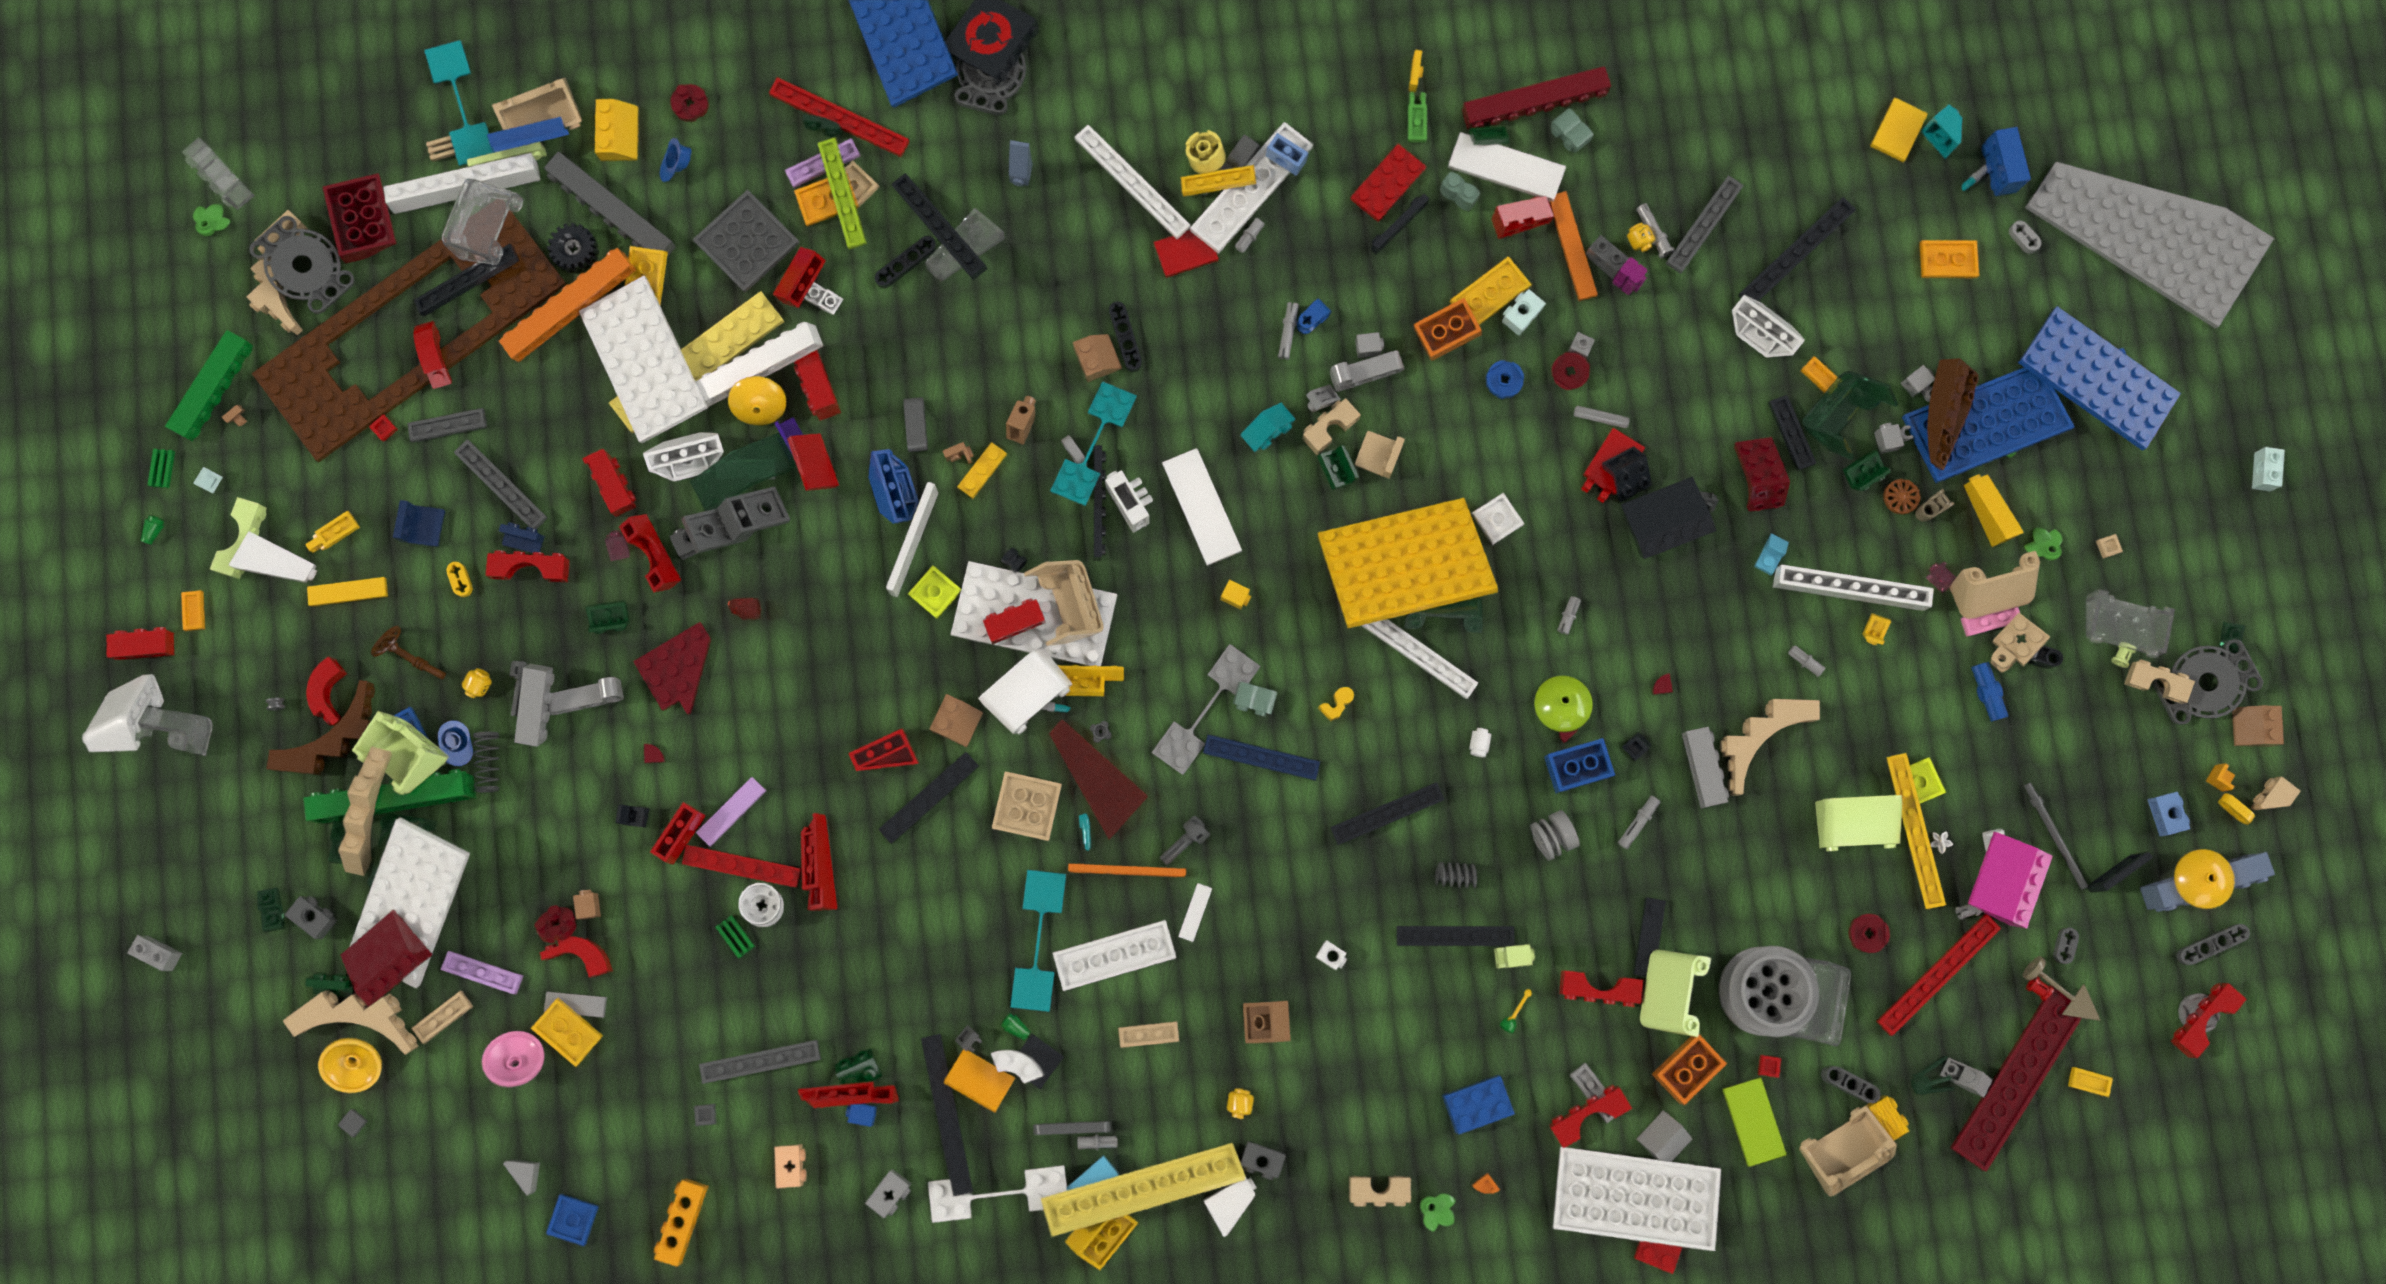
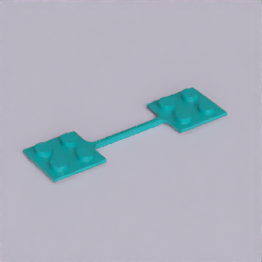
(449, 63)
(1077, 480)
(1032, 986)

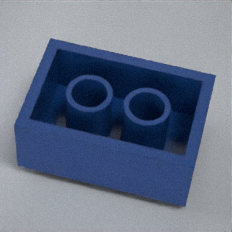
(2005, 161)
(1579, 765)
(1478, 1104)

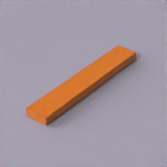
(1572, 247)
(1127, 870)

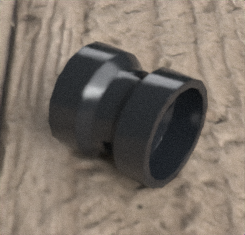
(1014, 560)

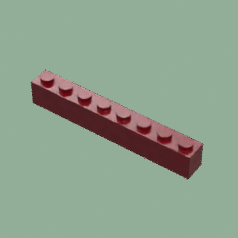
(1536, 98)

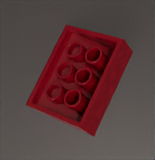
(359, 217)
(383, 958)

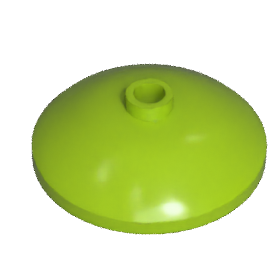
(1560, 715)

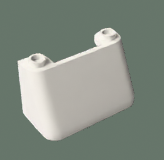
(1025, 690)
(118, 716)

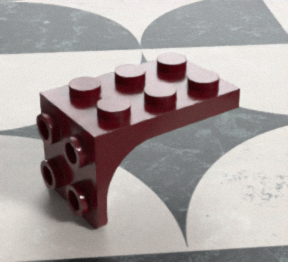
(1764, 473)

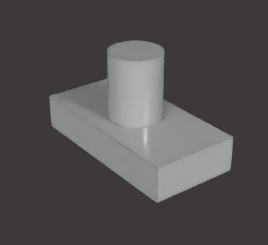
(1322, 398)

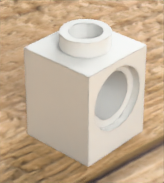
(1322, 955)

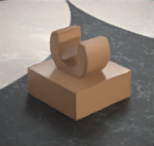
(235, 415)

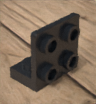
(1629, 472)

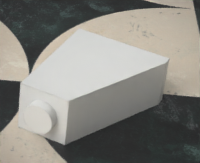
(1230, 1203)

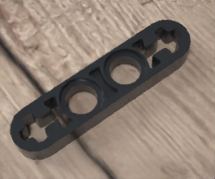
(907, 264)
(1126, 336)

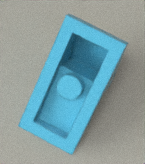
(1771, 554)

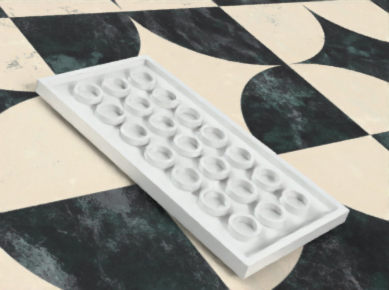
(643, 359)
(994, 589)
(416, 881)
(1637, 1198)

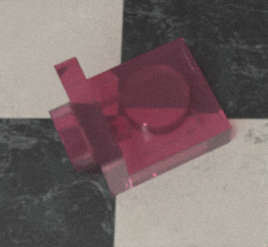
(617, 545)
(1940, 576)

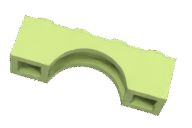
(249, 518)
(1514, 956)

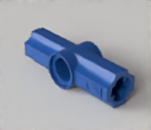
(1989, 691)

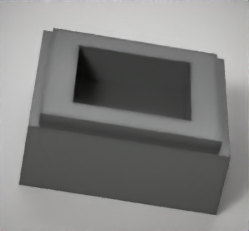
(705, 1114)
(352, 1123)

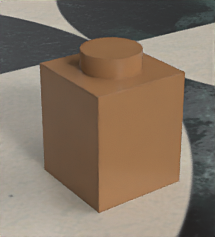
(586, 905)

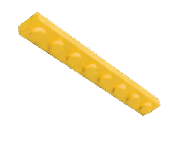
(1916, 831)

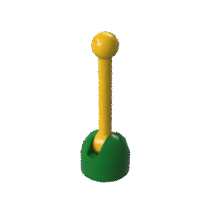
(1509, 1023)

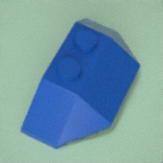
(892, 487)

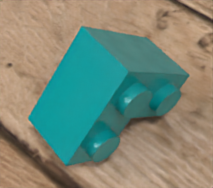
(1268, 425)

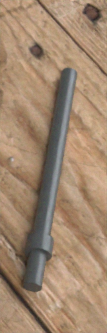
(2037, 802)

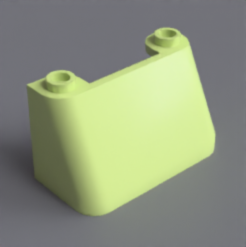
(412, 753)
(1859, 821)
(1669, 992)

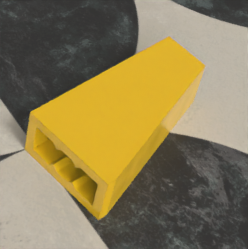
(1992, 510)

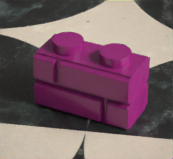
(1630, 276)

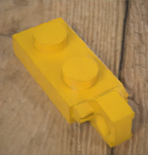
(333, 532)

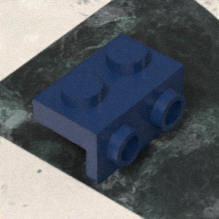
(517, 538)

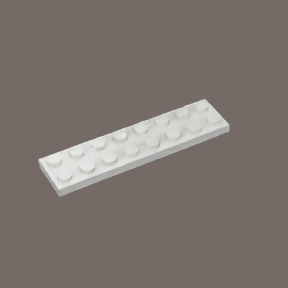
(1238, 204)

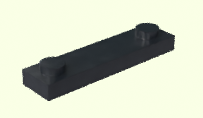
(1417, 206)
(1792, 433)
(1649, 934)

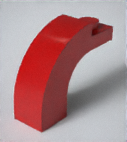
(429, 354)
(320, 687)
(591, 954)

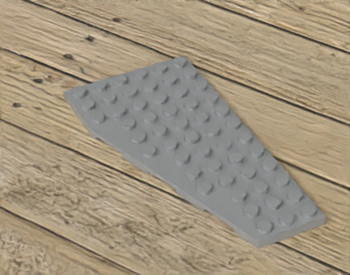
(2167, 241)

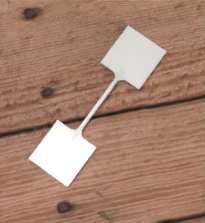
(1039, 1184)

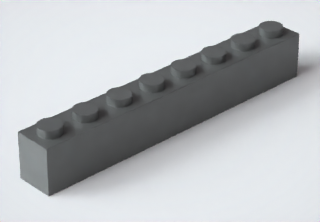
(606, 205)

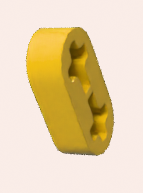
(463, 577)
(2236, 808)

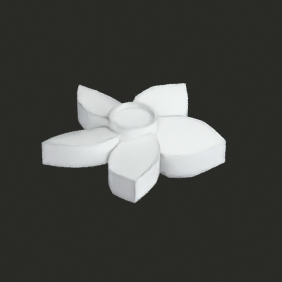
(1940, 842)

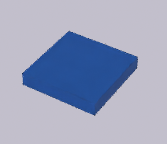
(572, 1219)

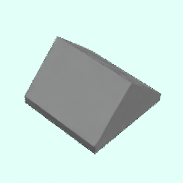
(1664, 1137)

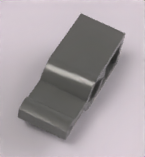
(1242, 153)

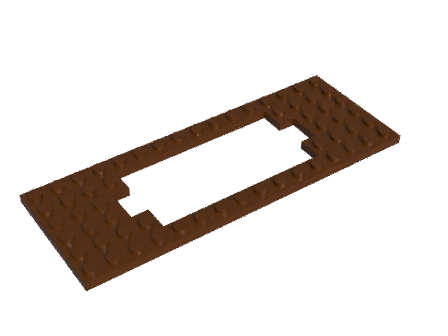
(328, 416)

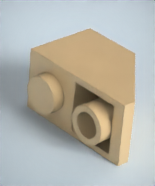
(2277, 794)

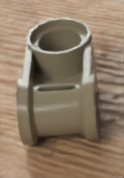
(1936, 504)

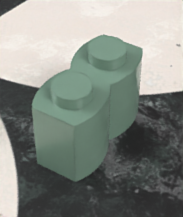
(1571, 131)
(1462, 193)
(1254, 698)

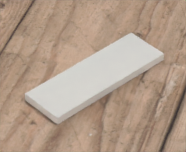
(1507, 167)
(1202, 507)
(912, 539)
(1114, 955)

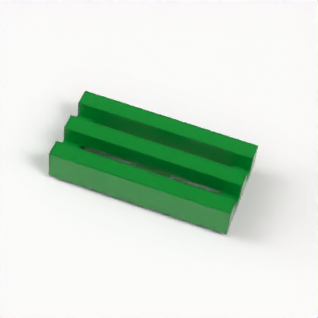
(157, 468)
(744, 950)

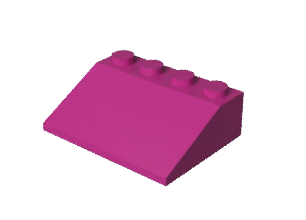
(2010, 880)

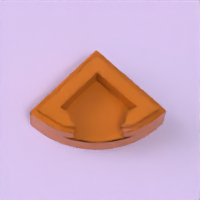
(1486, 1185)

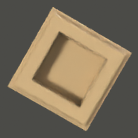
(2109, 546)

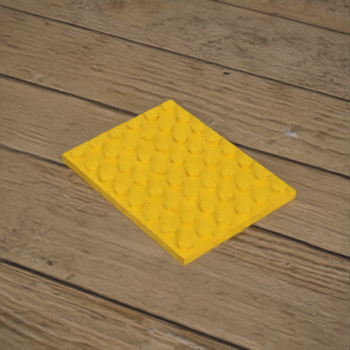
(1407, 562)

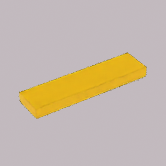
(1218, 180)
(347, 591)

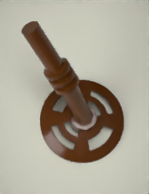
(391, 645)

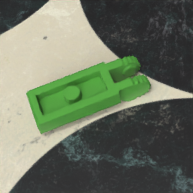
(1417, 119)

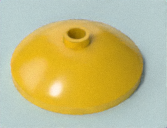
(757, 393)
(2193, 880)
(347, 1074)

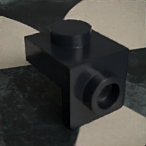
(632, 816)

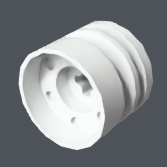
(755, 895)

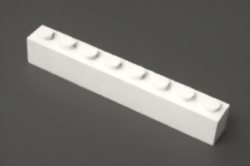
(447, 185)
(760, 361)
(1853, 587)

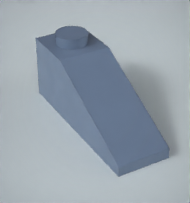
(1019, 163)

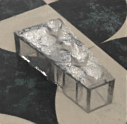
(217, 173)
(977, 232)

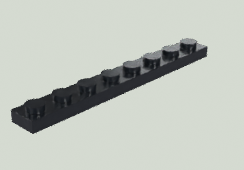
(939, 226)
(1799, 250)
(947, 1116)

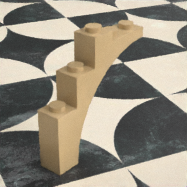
(265, 296)
(1756, 730)
(363, 794)
(379, 1016)

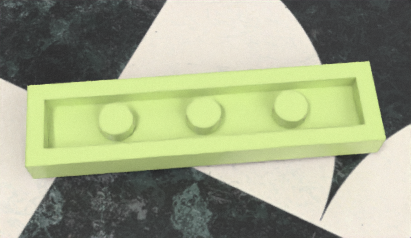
(536, 149)

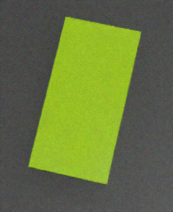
(1754, 1122)

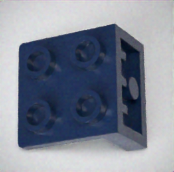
(418, 524)

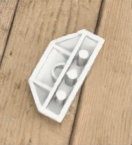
(1765, 329)
(684, 456)

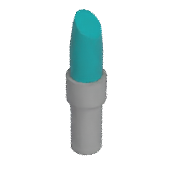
(1974, 178)
(1051, 707)

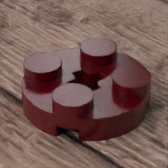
(694, 111)
(1580, 365)
(554, 915)
(1876, 925)

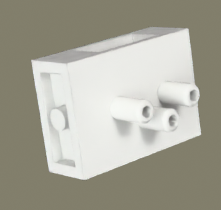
(1128, 500)

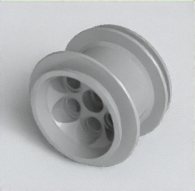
(1800, 987)

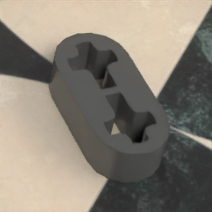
(2070, 946)

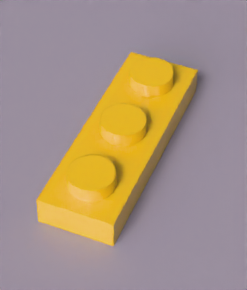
(982, 470)

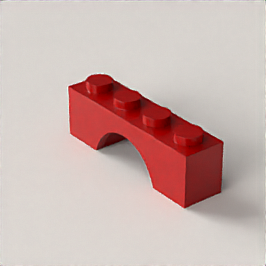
(641, 533)
(503, 565)
(1625, 990)
(2192, 1036)
(1568, 1127)

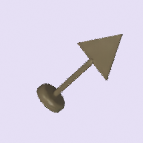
(2080, 1004)

